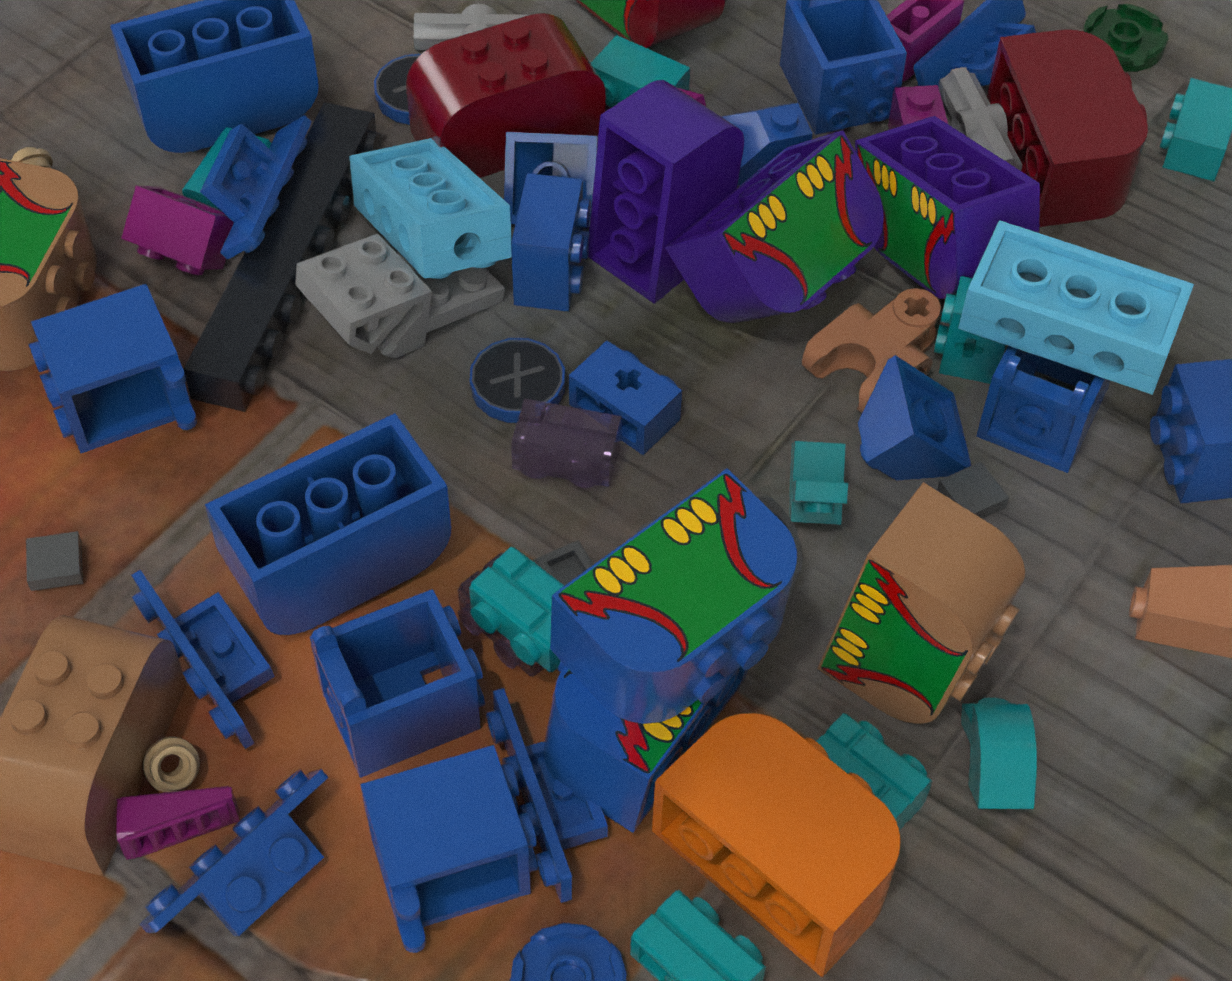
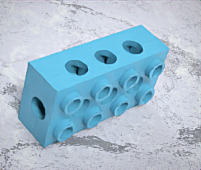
(431, 208)
(1075, 306)

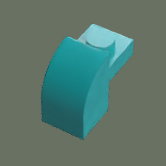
(817, 482)
(1001, 753)

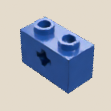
(623, 386)

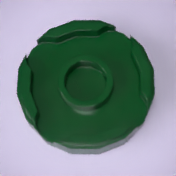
(1131, 33)

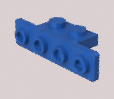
(973, 42)
(249, 179)
(217, 651)
(555, 813)
(252, 868)

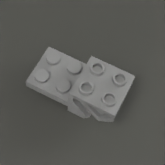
(382, 300)

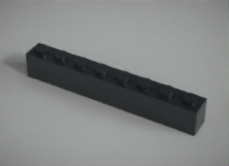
(262, 294)

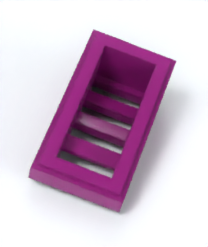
(169, 818)

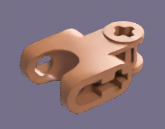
(868, 340)

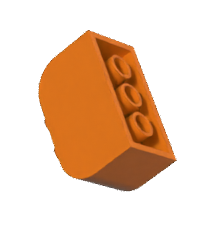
(781, 833)

